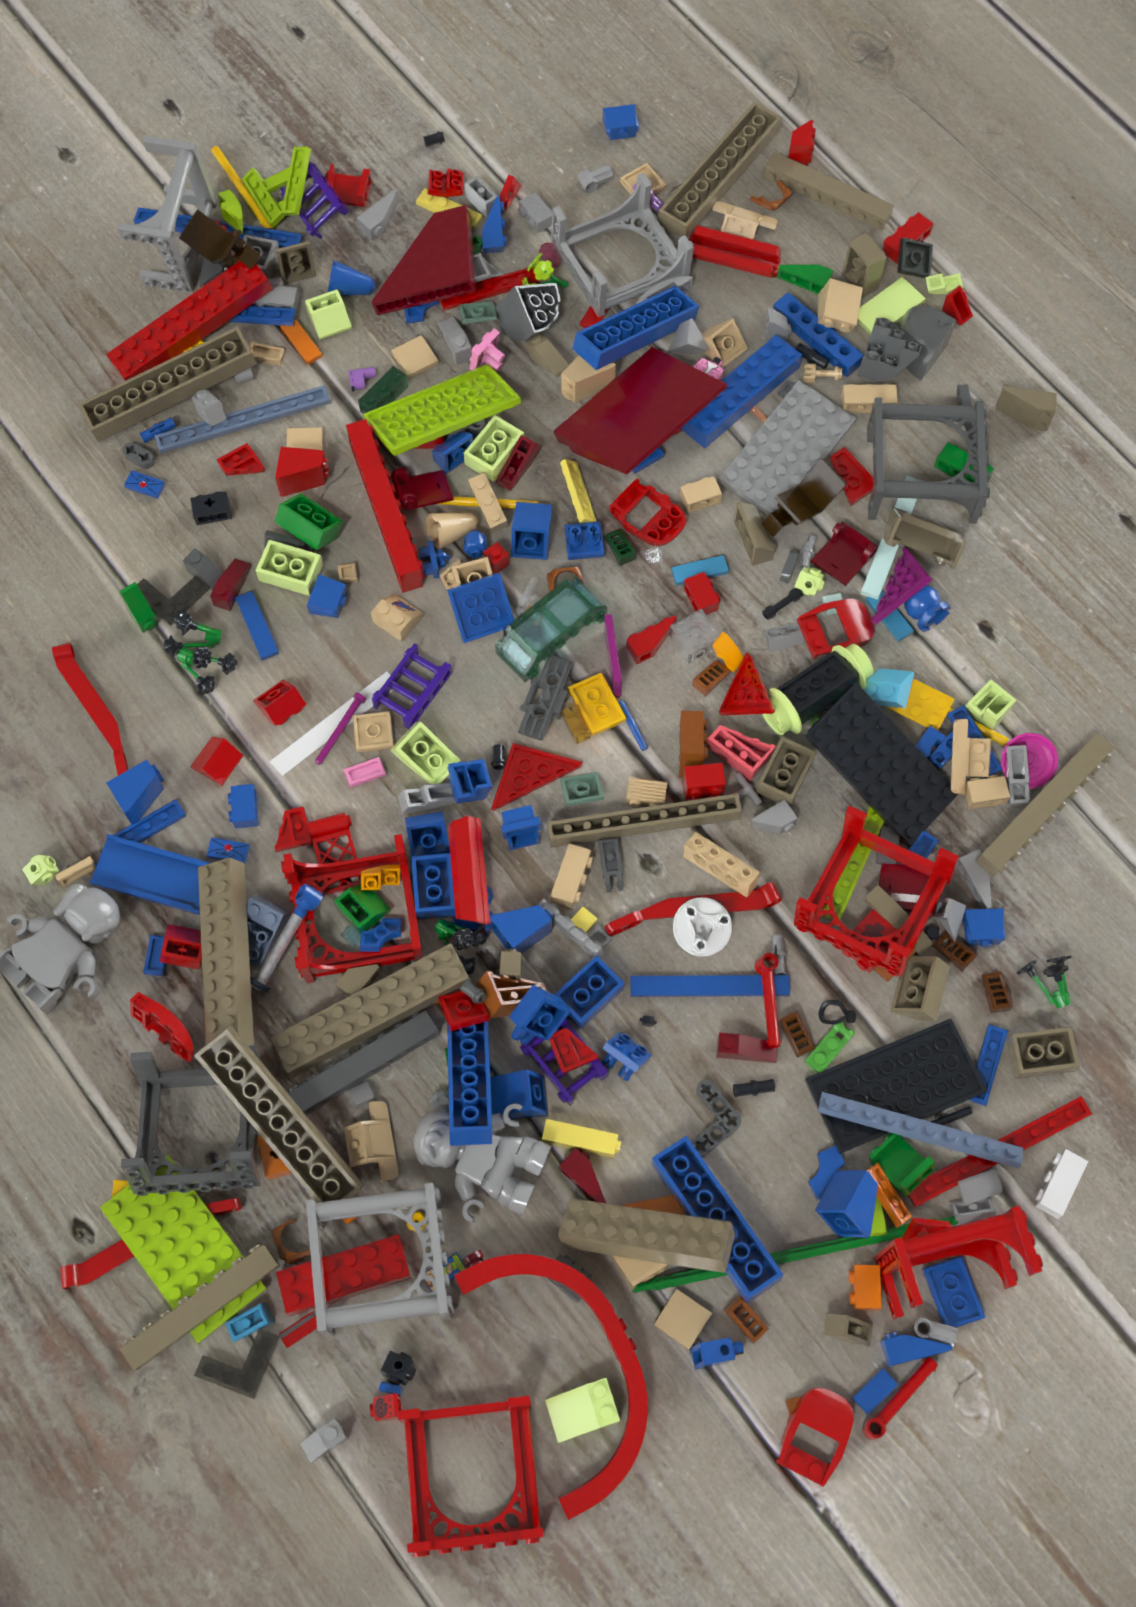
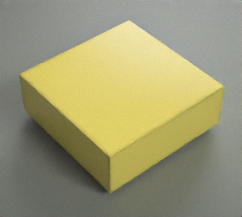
(584, 919)

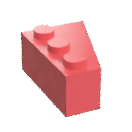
(740, 751)

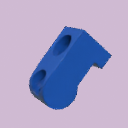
(929, 740)
(943, 753)

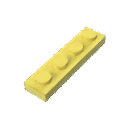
(437, 204)
(578, 491)

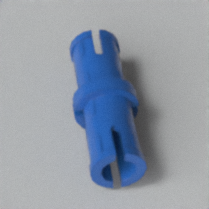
(162, 427)

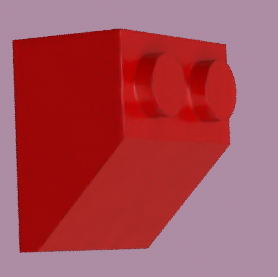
(280, 702)

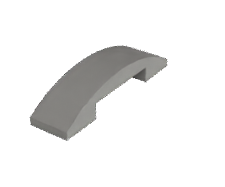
(684, 283)

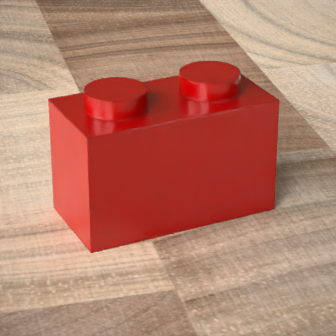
(701, 594)

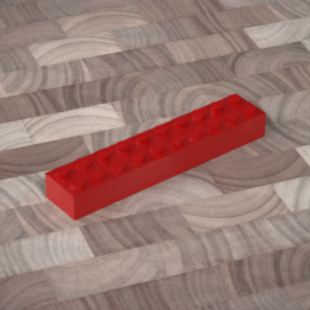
(190, 320)
(385, 505)

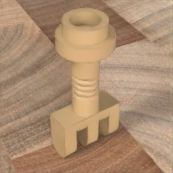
(810, 373)

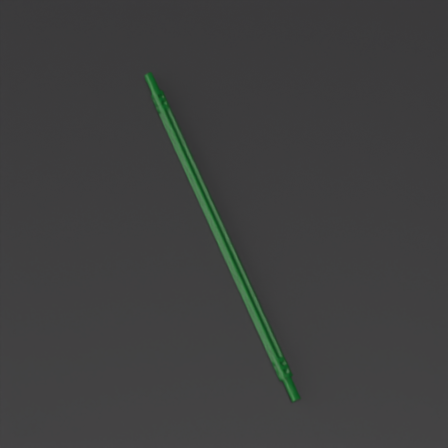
(781, 1257)

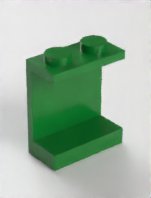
(901, 1163)

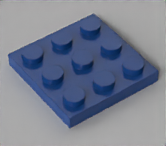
(480, 607)

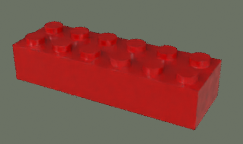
(345, 1274)

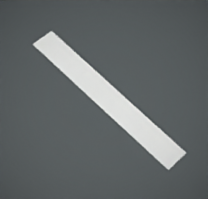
(321, 733)

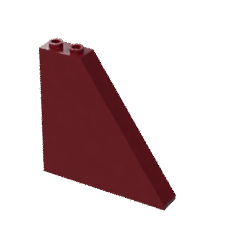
(434, 266)

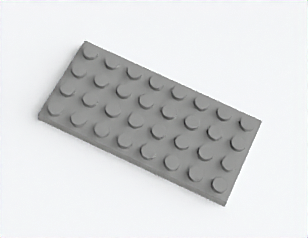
(787, 447)

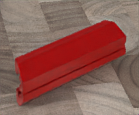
(735, 251)
(468, 870)

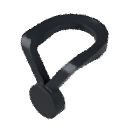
(849, 1016)

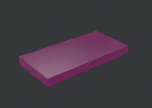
(612, 654)

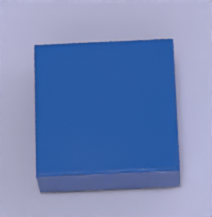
(390, 1388)

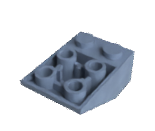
(265, 926)

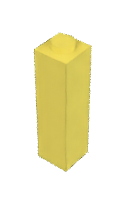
(580, 1137)

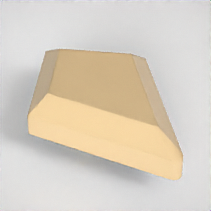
(447, 576)

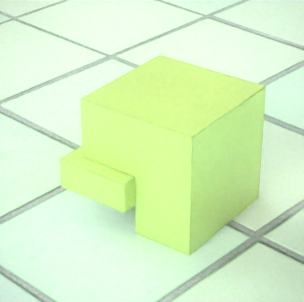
(990, 705)

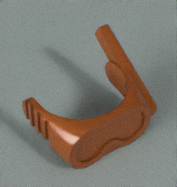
(774, 205)
(554, 573)
(284, 1254)

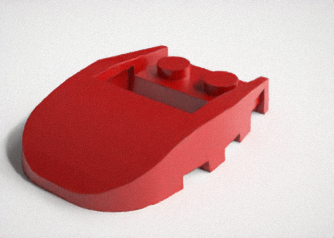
(663, 525)
(854, 620)
(163, 1024)
(826, 1414)

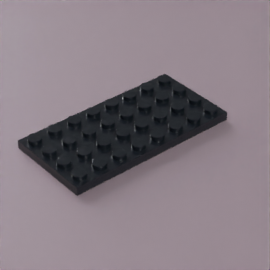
(881, 764)
(906, 1076)

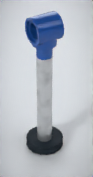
(307, 900)

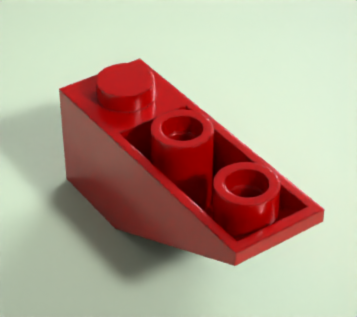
(646, 643)

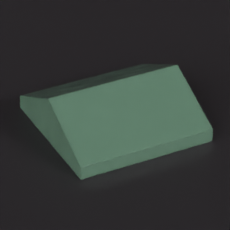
(477, 312)
(581, 789)

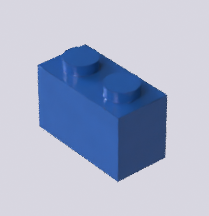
(243, 805)

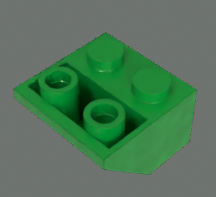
(361, 907)

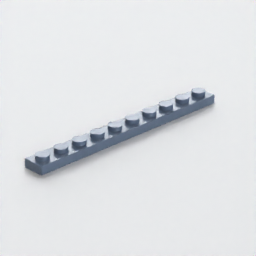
(243, 419)
(921, 1130)

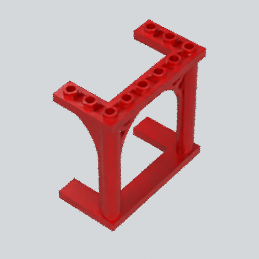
(306, 873)
(808, 911)
(975, 1239)
(420, 1494)

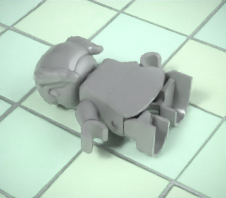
(59, 949)
(491, 1166)

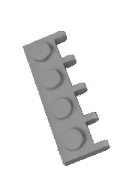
(567, 926)

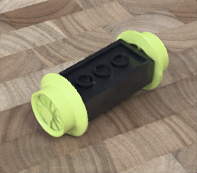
(817, 688)

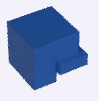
(469, 781)
(520, 827)

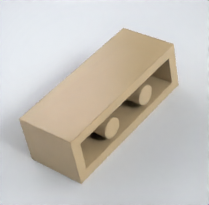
(861, 397)
(488, 502)
(571, 876)

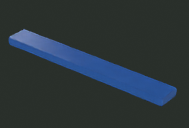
(705, 986)

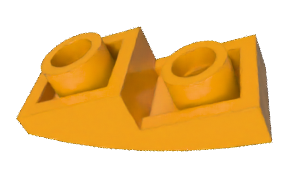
(728, 651)
(380, 876)

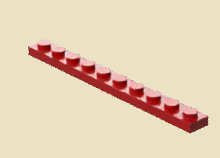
(1023, 1137)

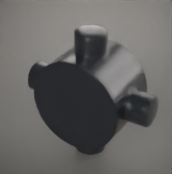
(933, 933)
(648, 1021)

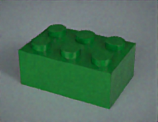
(308, 521)

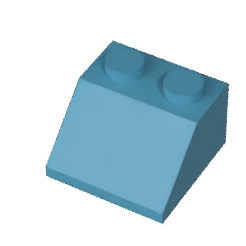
(890, 687)

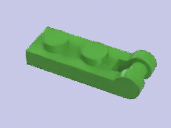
(829, 1048)

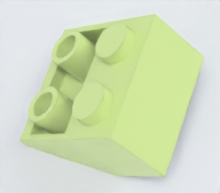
(328, 314)

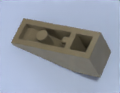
(546, 355)

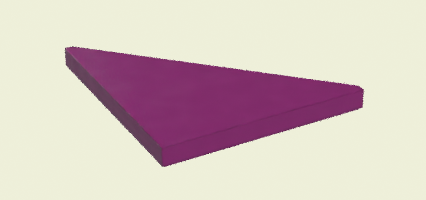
(906, 582)

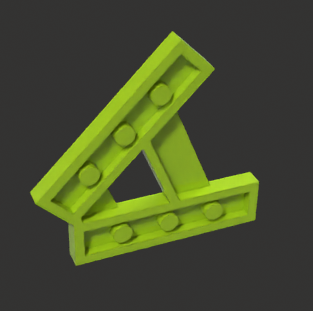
(292, 176)

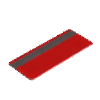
(299, 1330)

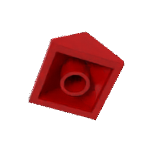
(217, 760)

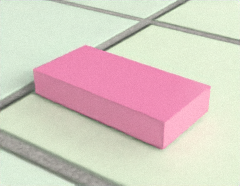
(364, 772)

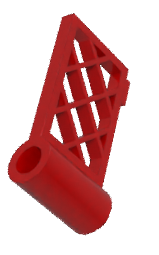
(328, 829)

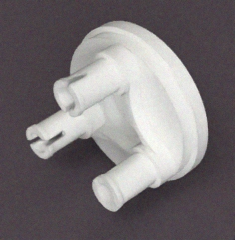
(702, 926)

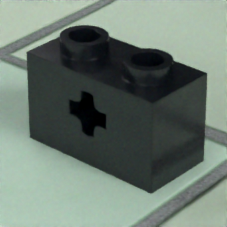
(211, 508)

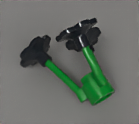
(1060, 996)

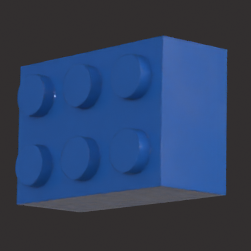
(433, 886)
(590, 991)

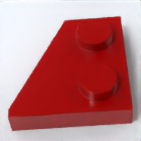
(509, 191)
(571, 1051)

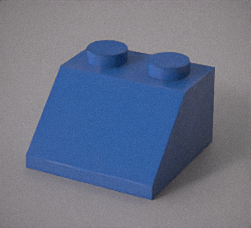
(451, 452)
(427, 834)

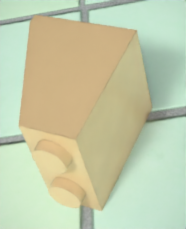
(839, 305)
(582, 380)
(637, 1271)

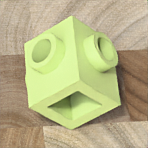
(810, 581)
(40, 870)

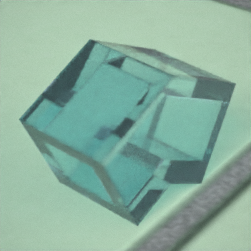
(351, 935)

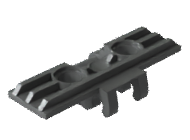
(550, 699)

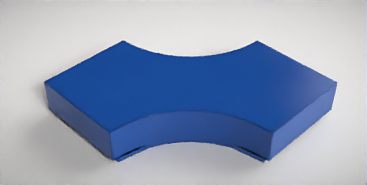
(417, 313)
(374, 939)
(829, 1162)

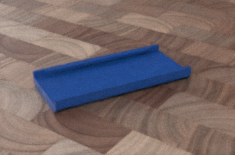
(149, 874)

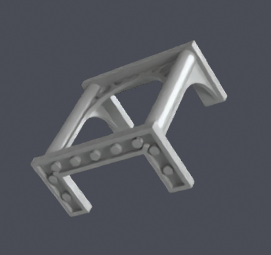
(632, 209)
(161, 227)
(430, 1304)

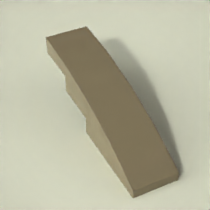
(895, 915)

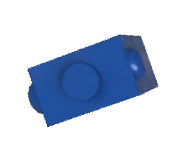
(620, 121)
(327, 597)
(984, 927)

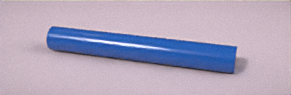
(633, 727)

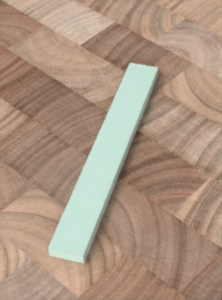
(885, 555)

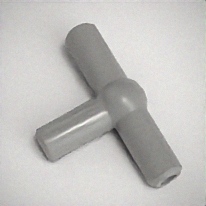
(747, 789)

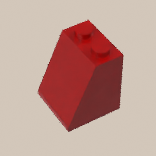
(300, 470)

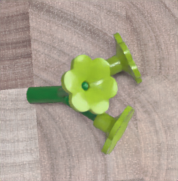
(543, 271)

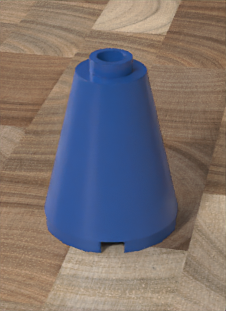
(349, 281)

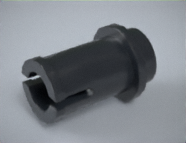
(434, 138)
(498, 757)

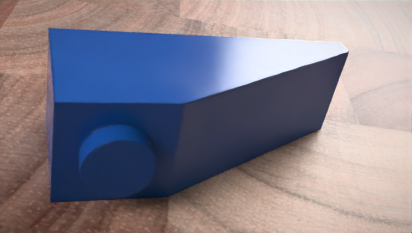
(909, 1348)

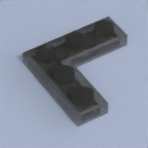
(184, 598)
(250, 1377)

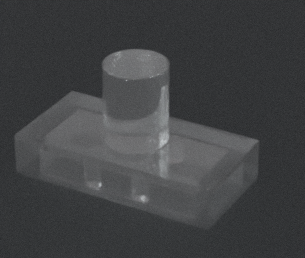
(527, 597)

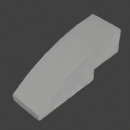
(1017, 776)
(426, 798)

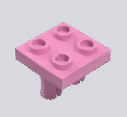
(487, 352)

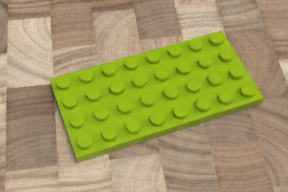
(441, 409)
(178, 1246)

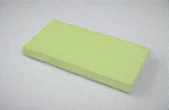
(890, 304)

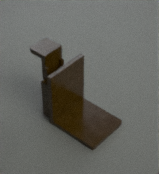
(215, 242)
(806, 499)

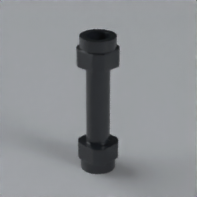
(770, 611)

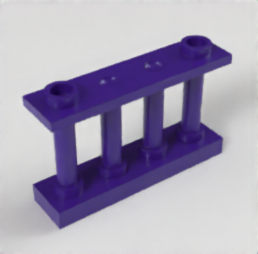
(327, 195)
(421, 701)
(596, 1070)

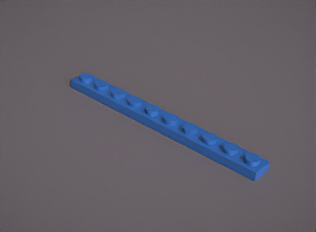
(282, 237)

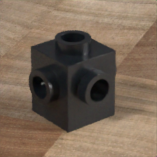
(398, 1368)

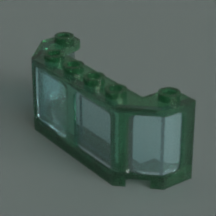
(548, 627)

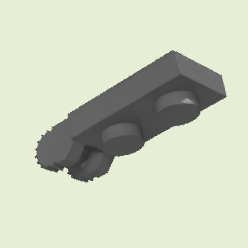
(610, 862)

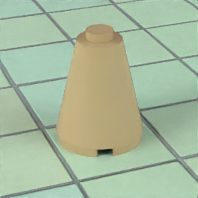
(449, 527)

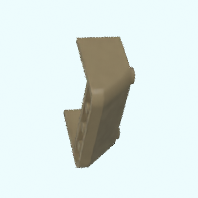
(925, 536)

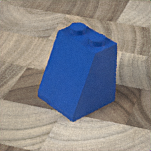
(531, 530)
(137, 789)
(522, 927)
(521, 1088)
(849, 1203)

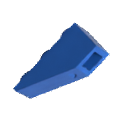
(492, 235)

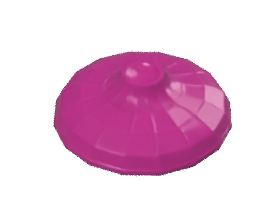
(1040, 755)

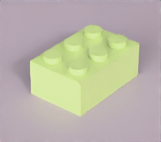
(492, 448)
(289, 567)

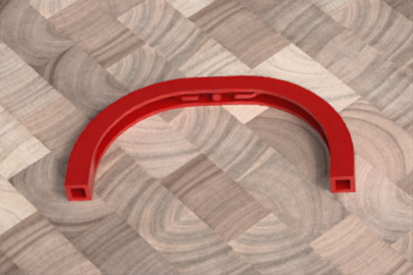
(612, 1474)

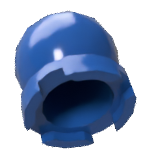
(927, 608)

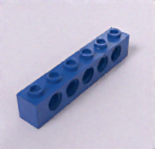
(806, 326)

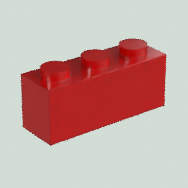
(915, 228)

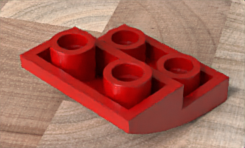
(445, 184)

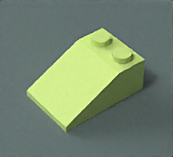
(424, 753)
(582, 1410)

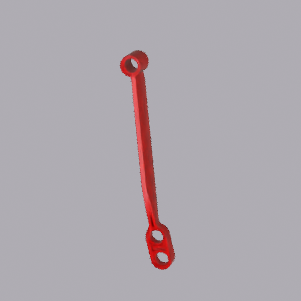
(91, 701)
(733, 902)
(119, 1253)

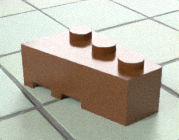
(692, 739)
(503, 993)

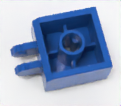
(538, 1015)

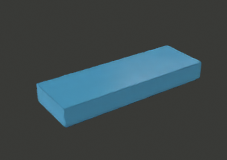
(712, 567)
(894, 621)

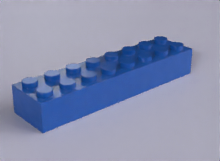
(634, 327)
(745, 389)
(469, 1085)
(703, 1196)

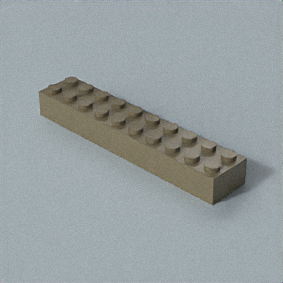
(719, 170)
(167, 384)
(225, 949)
(370, 1010)
(277, 1118)

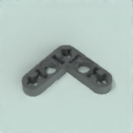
(721, 1124)

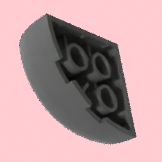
(528, 310)
(932, 331)

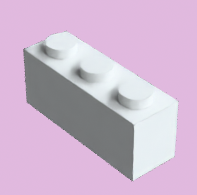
(1060, 1183)

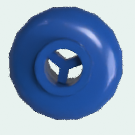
(475, 543)

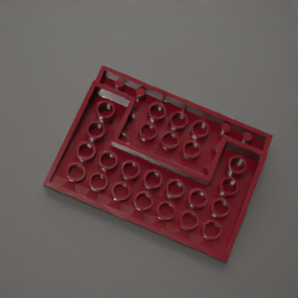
(638, 411)

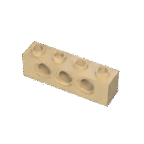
(721, 864)

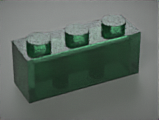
(384, 391)

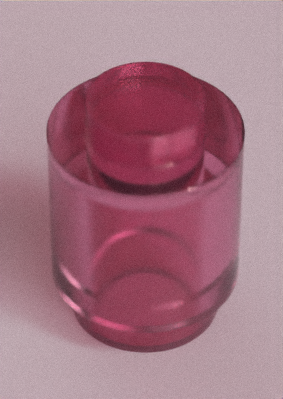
(550, 253)

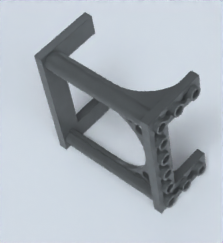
(968, 494)
(140, 1171)

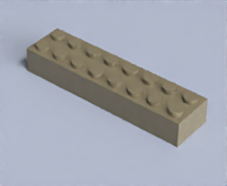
(647, 1235)

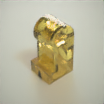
(575, 724)

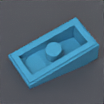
(250, 1322)

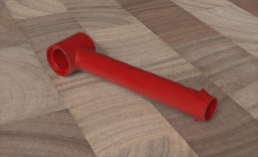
(769, 997)
(900, 1399)

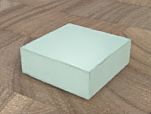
(830, 598)

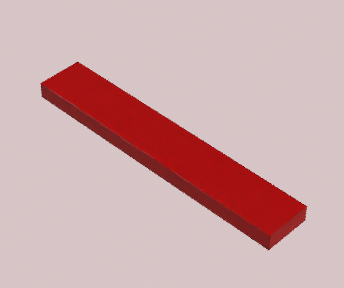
(491, 287)

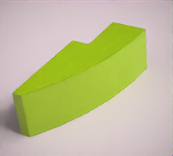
(231, 209)

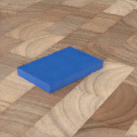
(953, 1293)

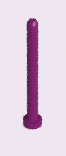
(358, 699)

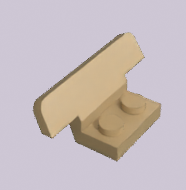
(742, 221)
(969, 756)
(373, 1142)

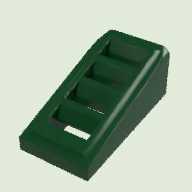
(626, 557)

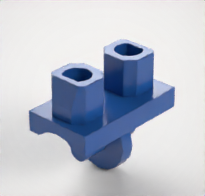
(428, 552)

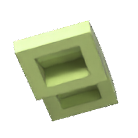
(943, 285)

